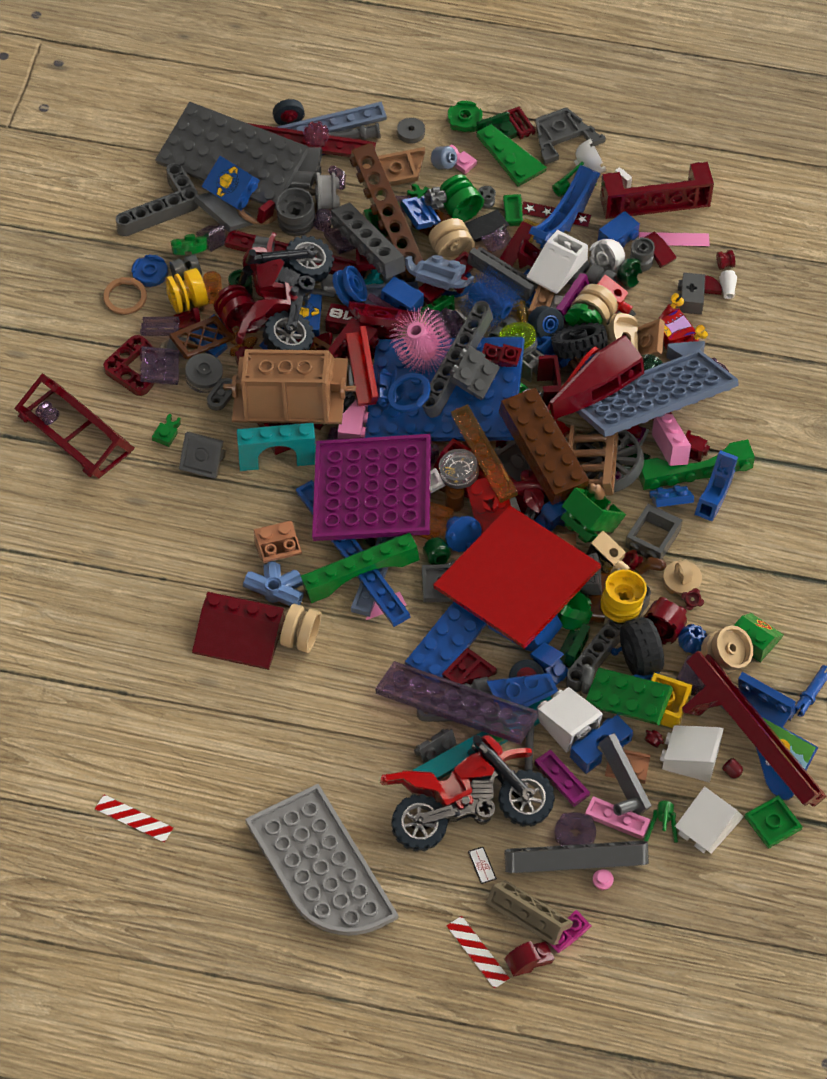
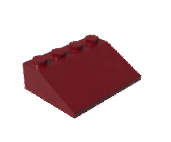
(238, 630)

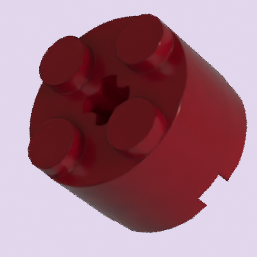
(667, 618)

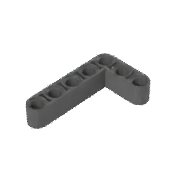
(163, 208)

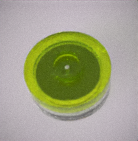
(524, 330)

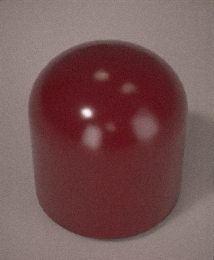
(733, 768)

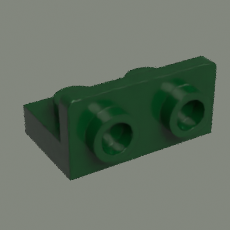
(501, 122)
(574, 645)

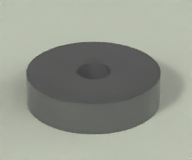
(408, 124)

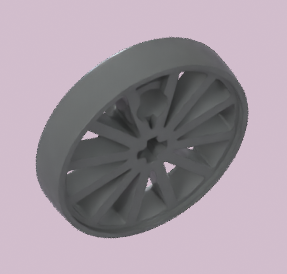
(622, 459)

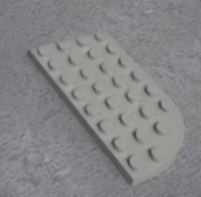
(321, 865)

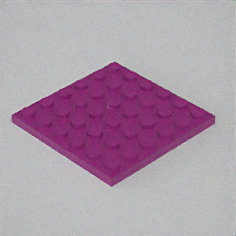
(372, 487)

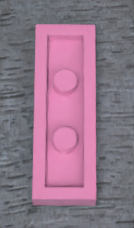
(627, 823)

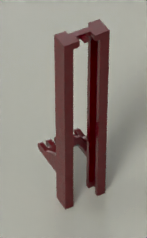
(721, 691)

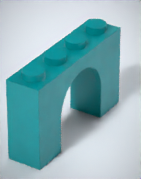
(295, 436)

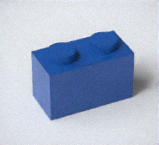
(621, 229)
(402, 295)

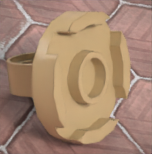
(681, 577)

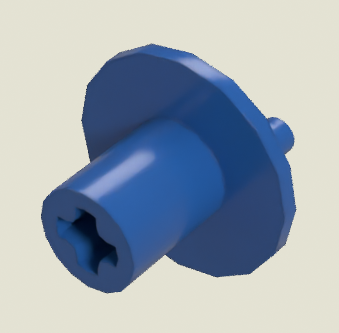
(462, 532)

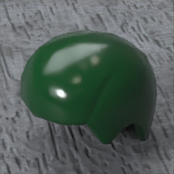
(629, 271)

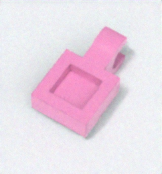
(464, 161)

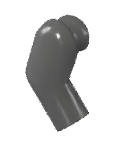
(587, 679)

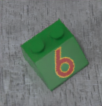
(762, 635)

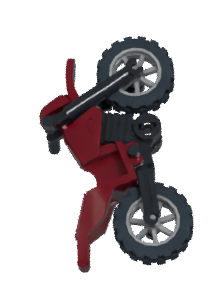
(283, 290)

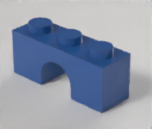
(585, 751)

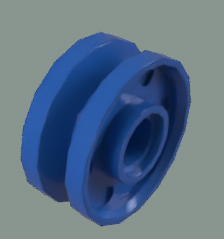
(350, 285)

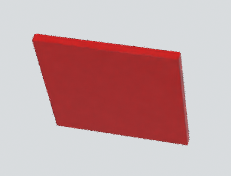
(517, 576)

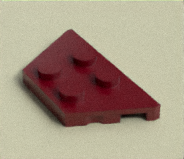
(379, 315)

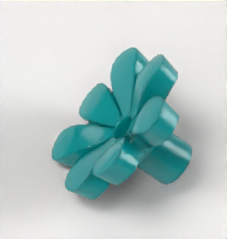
(373, 278)

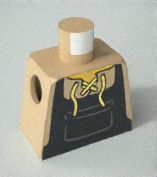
(609, 553)

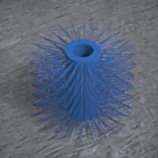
(498, 304)

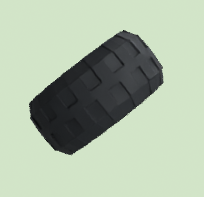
(642, 646)

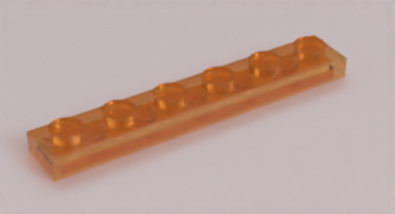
(484, 453)

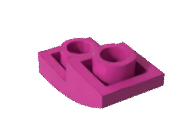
(579, 927)

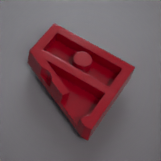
(468, 668)

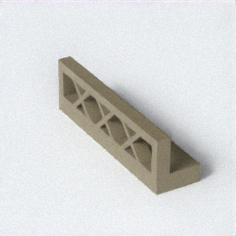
(528, 912)

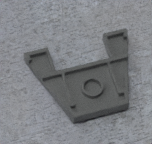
(561, 127)

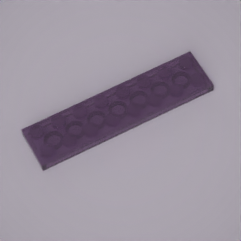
(457, 702)

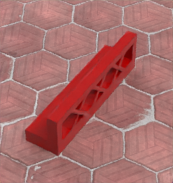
(362, 367)

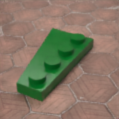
(511, 157)

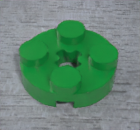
(456, 114)
(189, 244)
(581, 314)

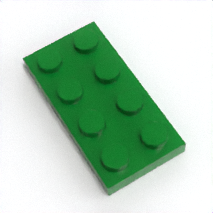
(629, 696)

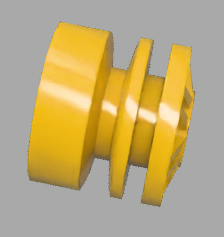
(191, 289)
(623, 596)

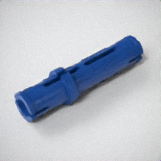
(808, 697)

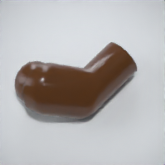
(651, 563)

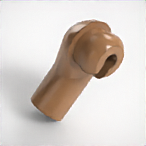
(597, 490)

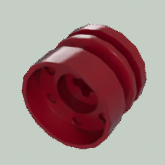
(232, 305)

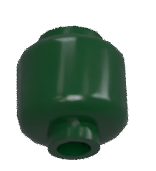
(436, 551)

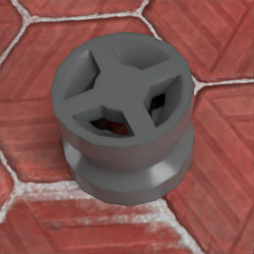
(488, 194)

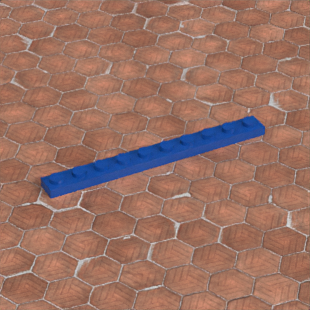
(371, 580)

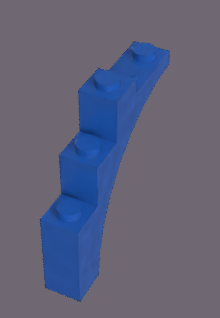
(568, 208)

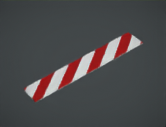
(134, 818)
(478, 952)

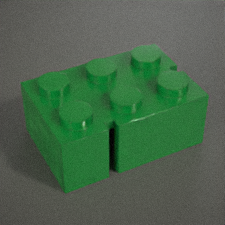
(592, 512)

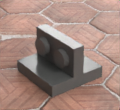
(201, 455)

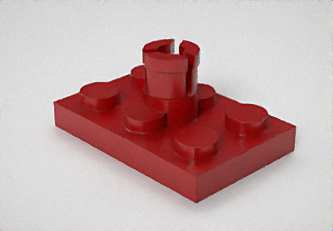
(485, 503)

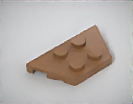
(402, 166)

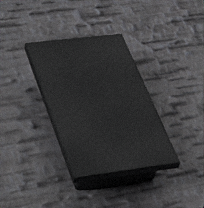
(485, 224)

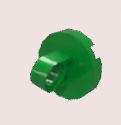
(576, 612)

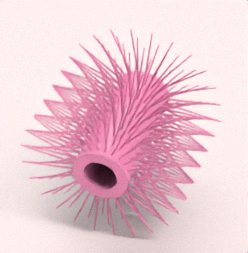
(418, 336)

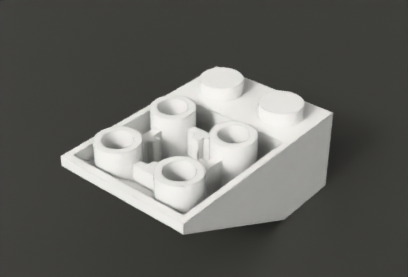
(558, 261)

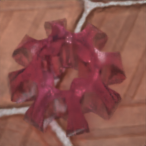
(316, 134)

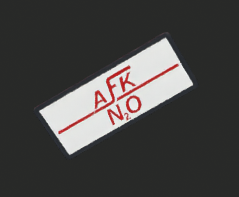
(482, 865)

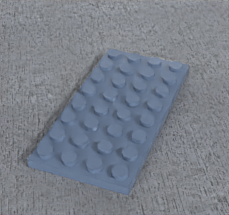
(660, 392)

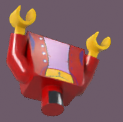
(677, 327)

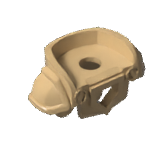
(620, 324)

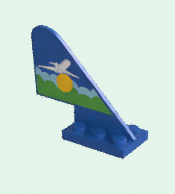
(776, 711)

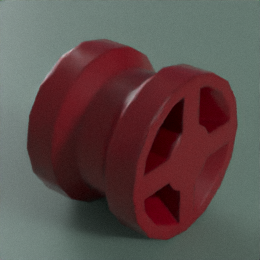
(725, 259)

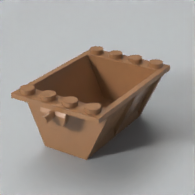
(289, 387)

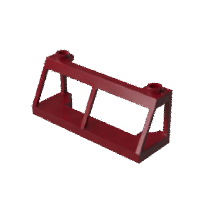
(89, 469)

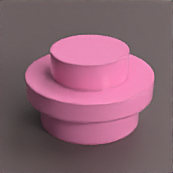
(603, 879)

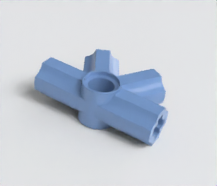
(275, 586)

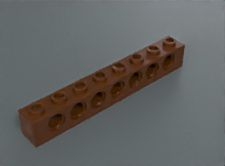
(367, 155)

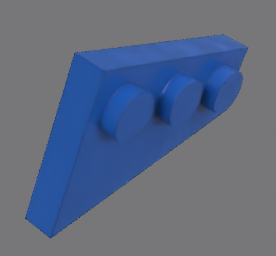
(524, 689)

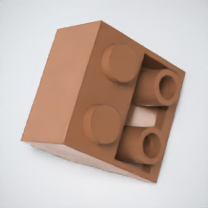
(276, 542)

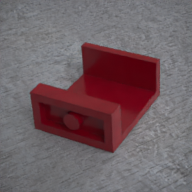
(549, 370)

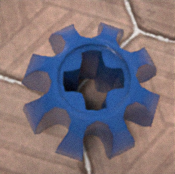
(691, 638)

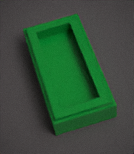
(513, 209)

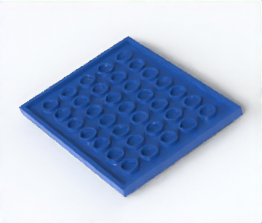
(441, 428)

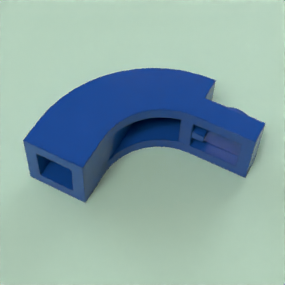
(717, 487)

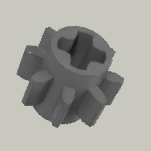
(435, 198)

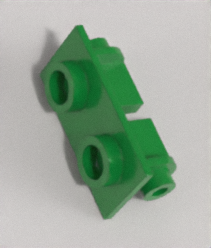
(441, 303)

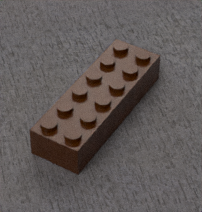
(543, 445)

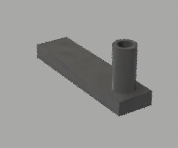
(636, 797)

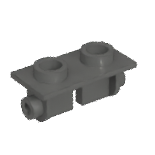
(440, 743)

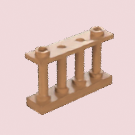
(609, 452)

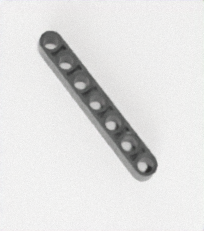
(465, 335)
(599, 643)
(576, 856)

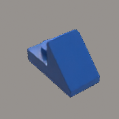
(550, 661)

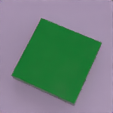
(773, 821)

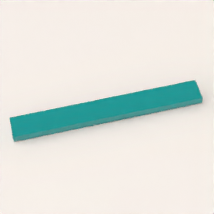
(447, 761)

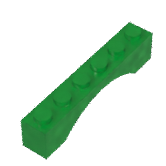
(659, 473)
(393, 553)

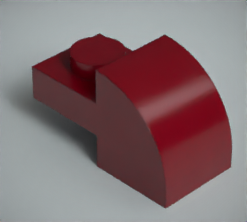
(527, 957)

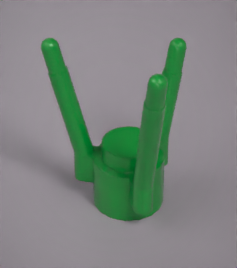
(562, 185)
(664, 813)

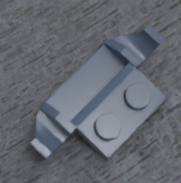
(439, 272)

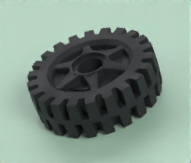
(579, 340)

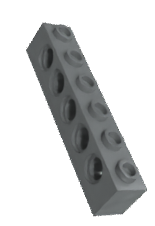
(367, 240)

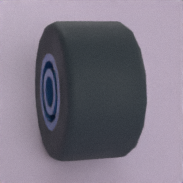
(546, 321)

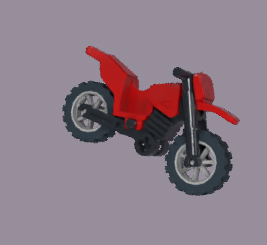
(468, 792)

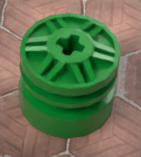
(462, 198)

